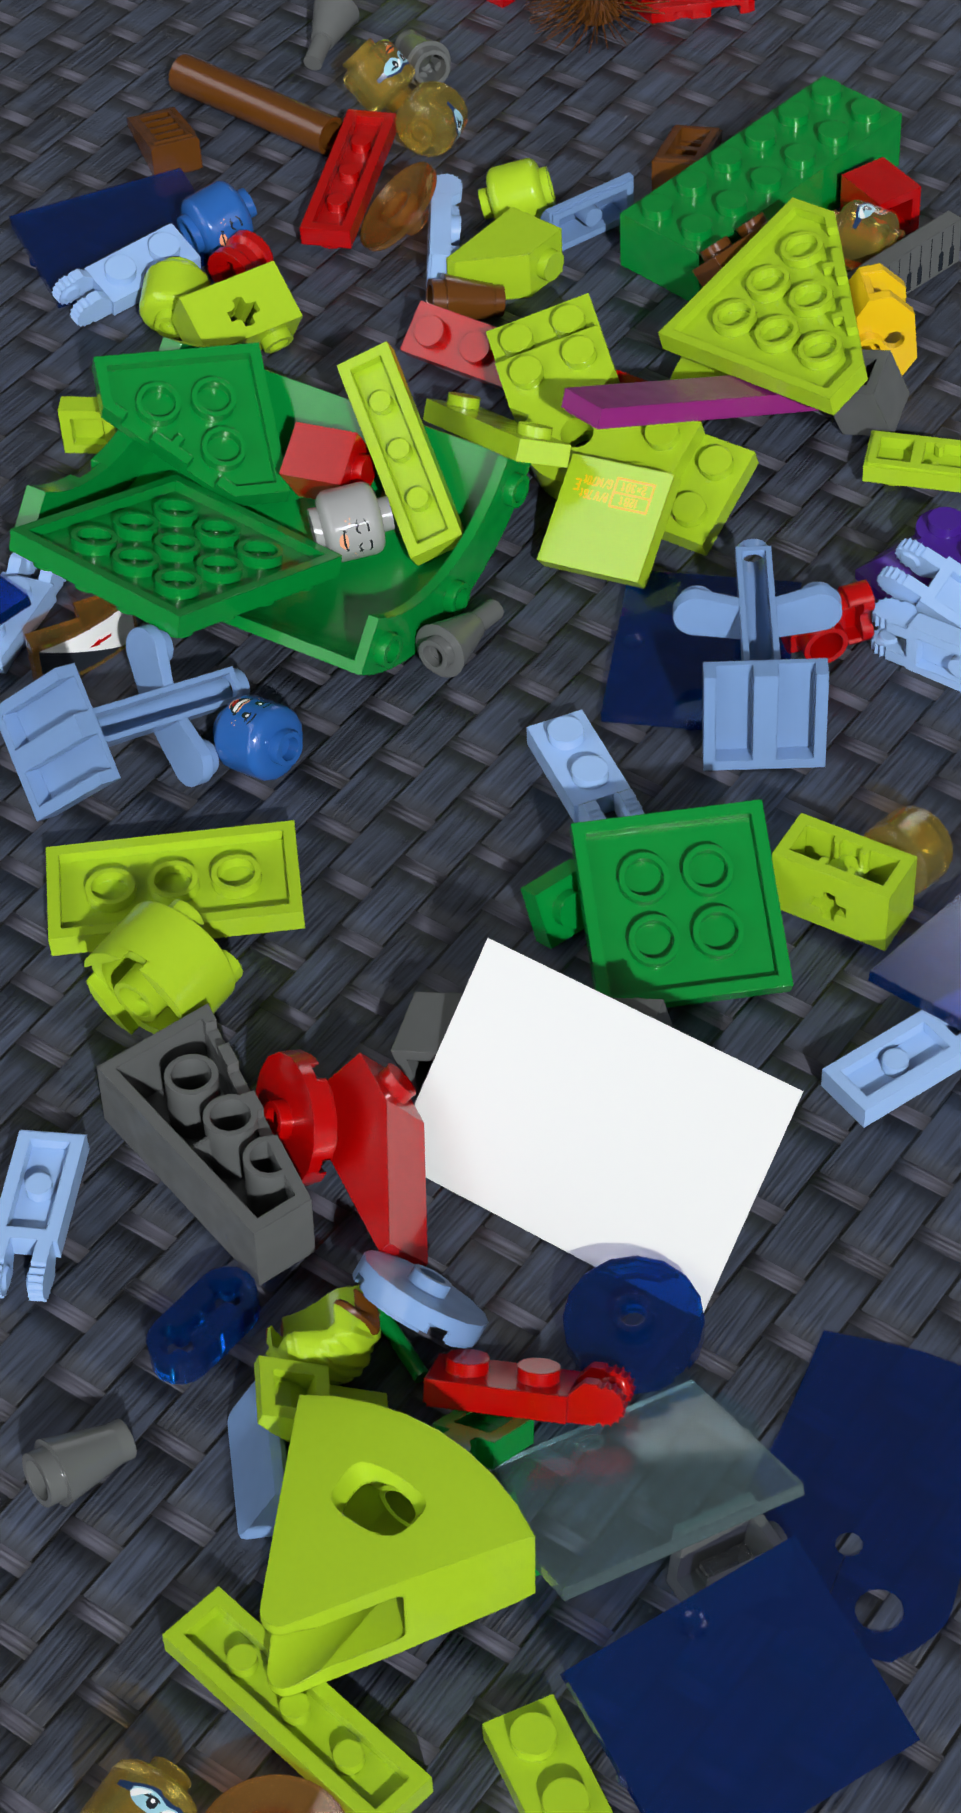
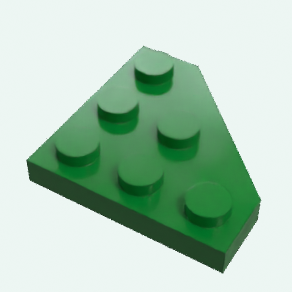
(200, 414)

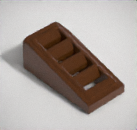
(166, 141)
(681, 149)

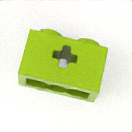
(250, 297)
(844, 881)

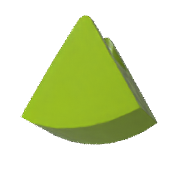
(382, 1542)

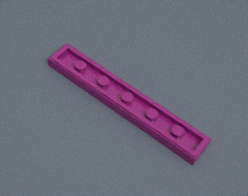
(674, 402)

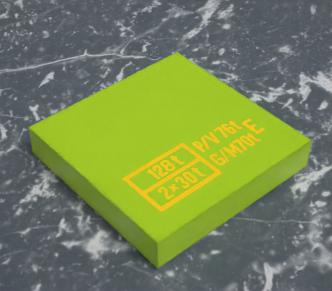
(609, 520)

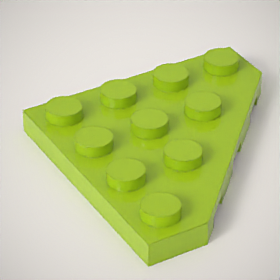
(780, 313)

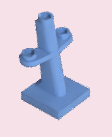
(761, 707)
(65, 742)

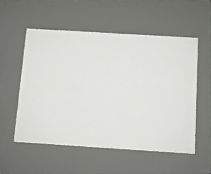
(597, 1121)

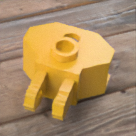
(883, 314)

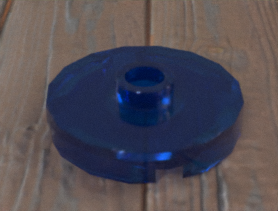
(650, 1350)

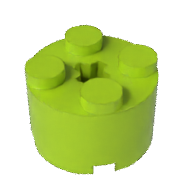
(160, 967)

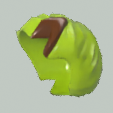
(331, 1332)

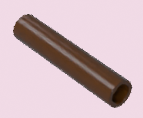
(254, 103)

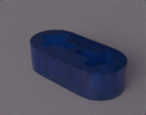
(208, 1328)

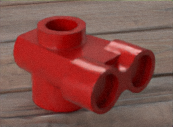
(852, 628)

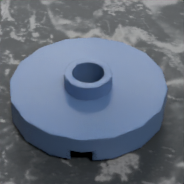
(419, 1298)

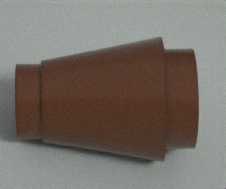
(467, 296)

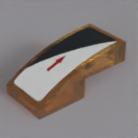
(87, 640)

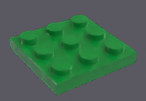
(682, 905)

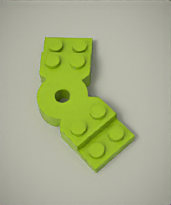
(568, 349)

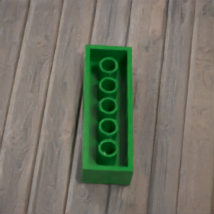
(783, 155)

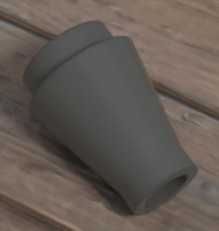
(426, 55)
(74, 1462)

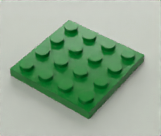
(175, 555)

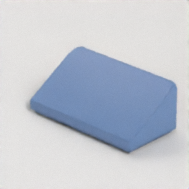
(592, 210)
(257, 1469)

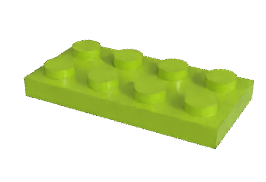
(233, 876)

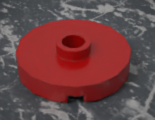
(299, 1111)

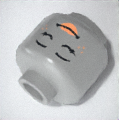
(351, 520)

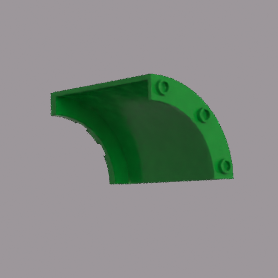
(379, 601)

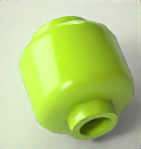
(519, 186)
(163, 287)

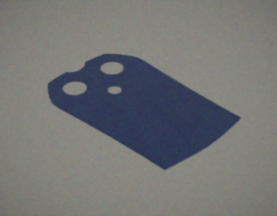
(879, 1460)

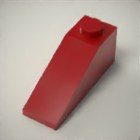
(382, 1155)

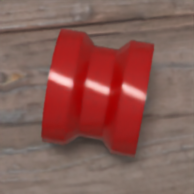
(242, 253)

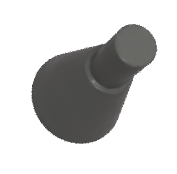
(329, 24)
(450, 642)

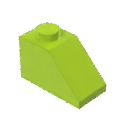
(513, 252)

